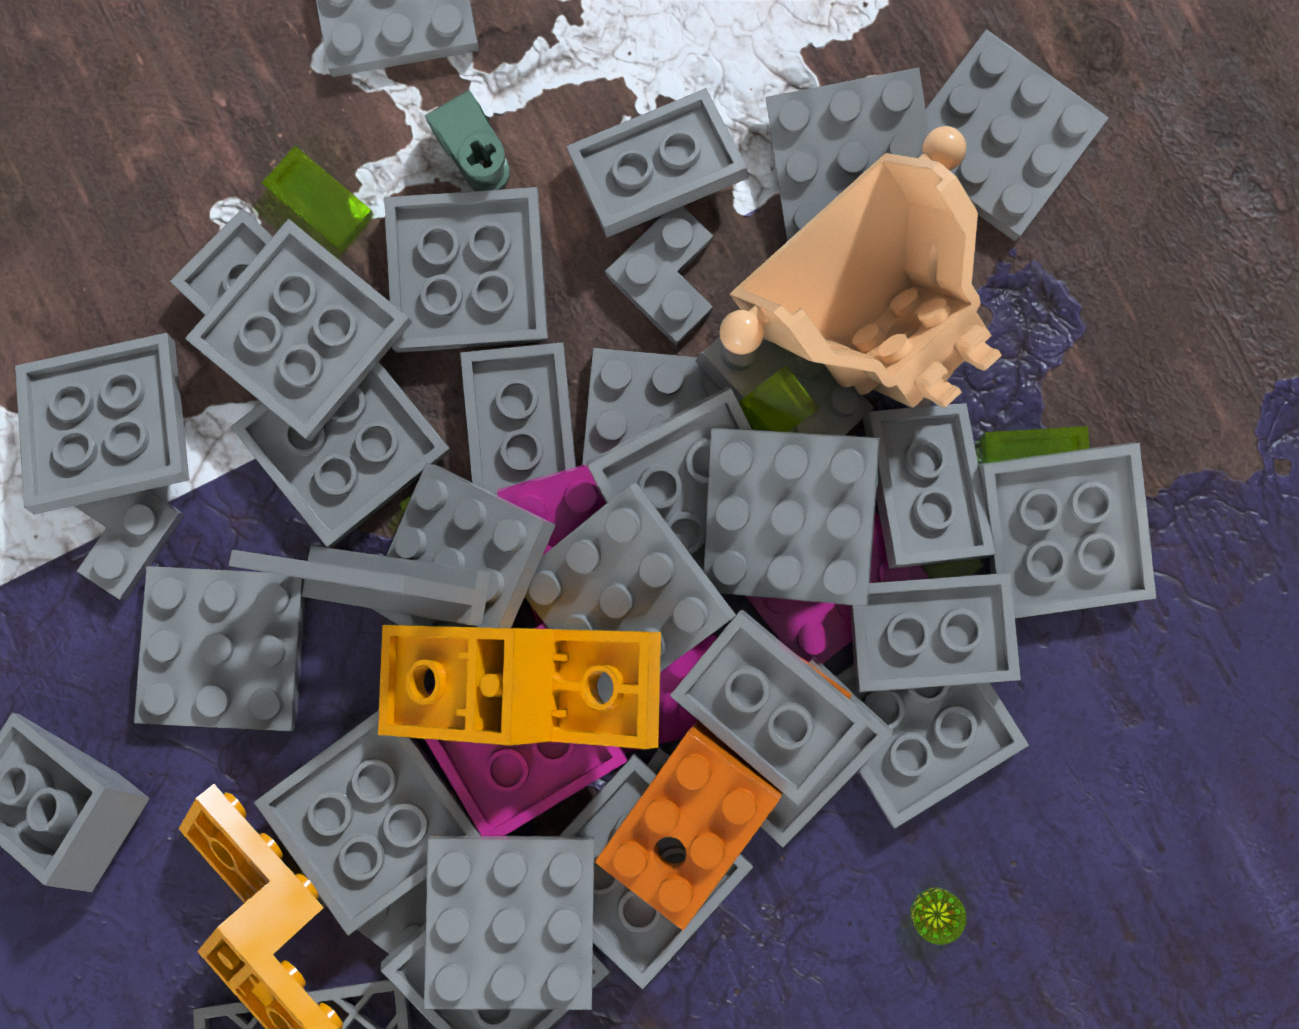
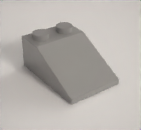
(61, 807)

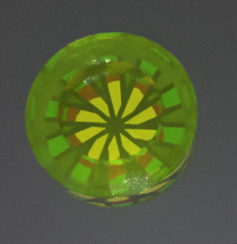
(938, 916)

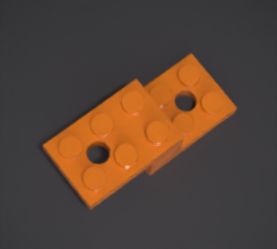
(707, 803)

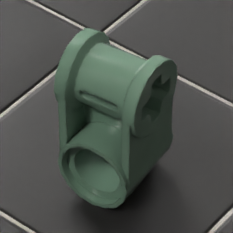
(468, 139)

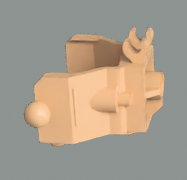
(878, 282)

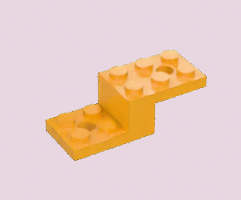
(520, 685)
(272, 913)

